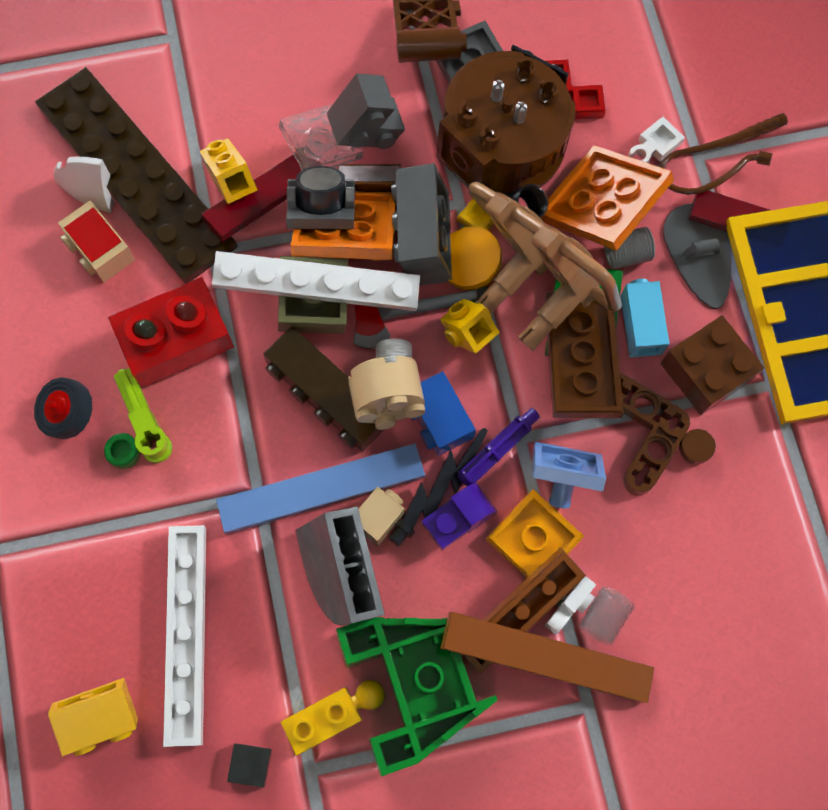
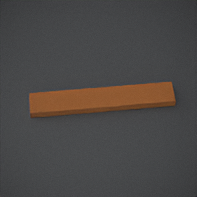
(547, 657)

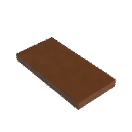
(585, 364)

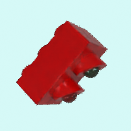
(170, 332)

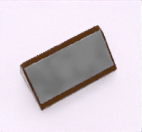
(371, 176)

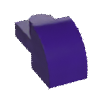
(459, 516)

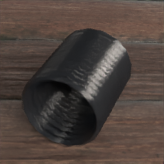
(533, 196)

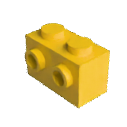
(93, 718)

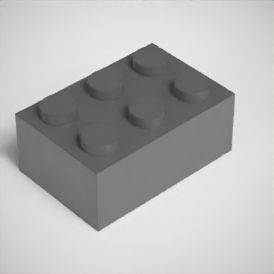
(422, 224)

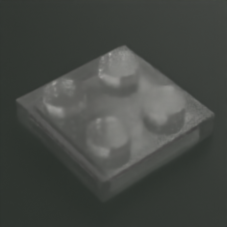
(313, 140)

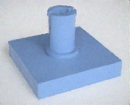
(567, 469)

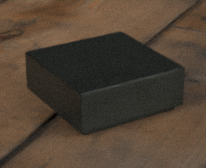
(249, 765)

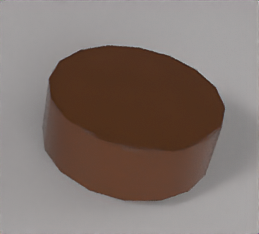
(697, 446)

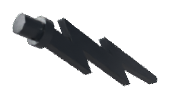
(429, 504)

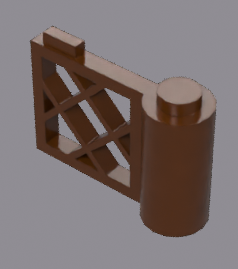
(427, 40)

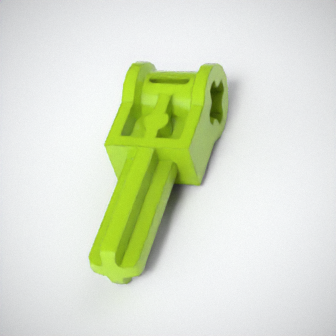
(142, 419)

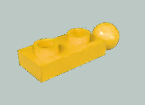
(331, 715)

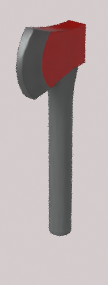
(370, 319)

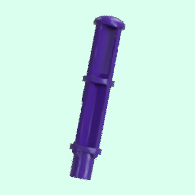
(498, 448)

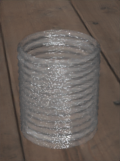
(606, 615)

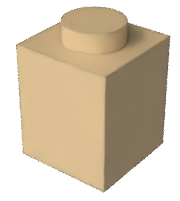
(380, 514)

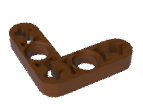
(658, 433)

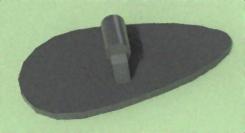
(700, 256)

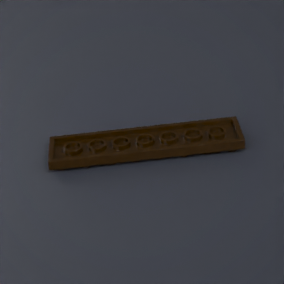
(139, 174)

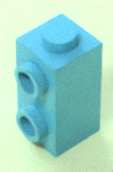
(644, 318)

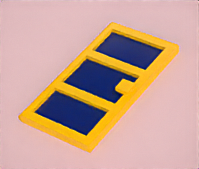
(786, 290)

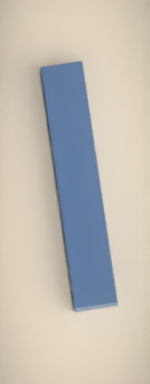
(320, 488)

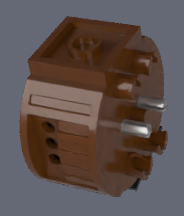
(506, 121)

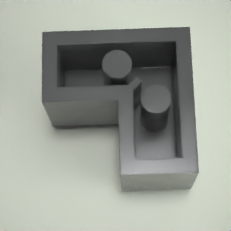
(365, 114)

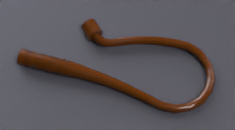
(762, 158)

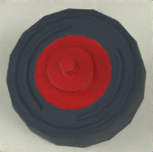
(63, 408)

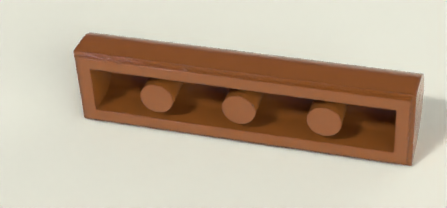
(534, 597)

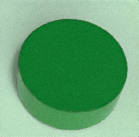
(121, 451)

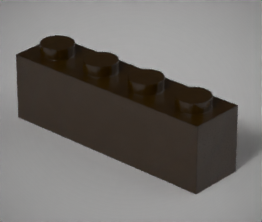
(320, 384)

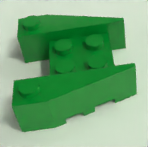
(425, 682)

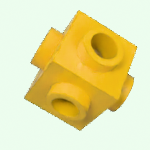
(469, 325)

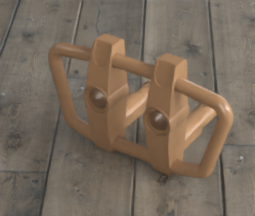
(538, 249)

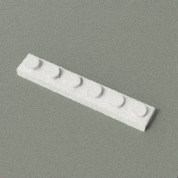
(315, 281)
(185, 636)

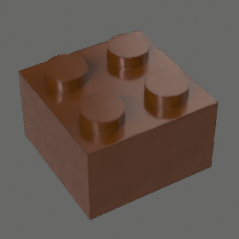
(711, 365)

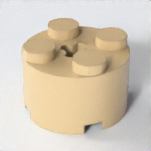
(386, 391)

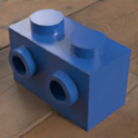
(445, 419)

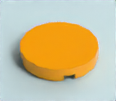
(474, 258)

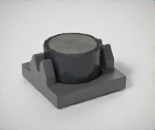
(320, 200)

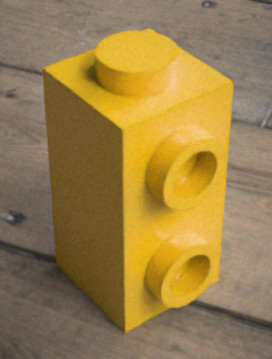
(228, 170)

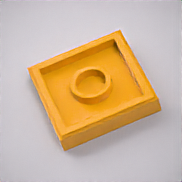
(533, 534)

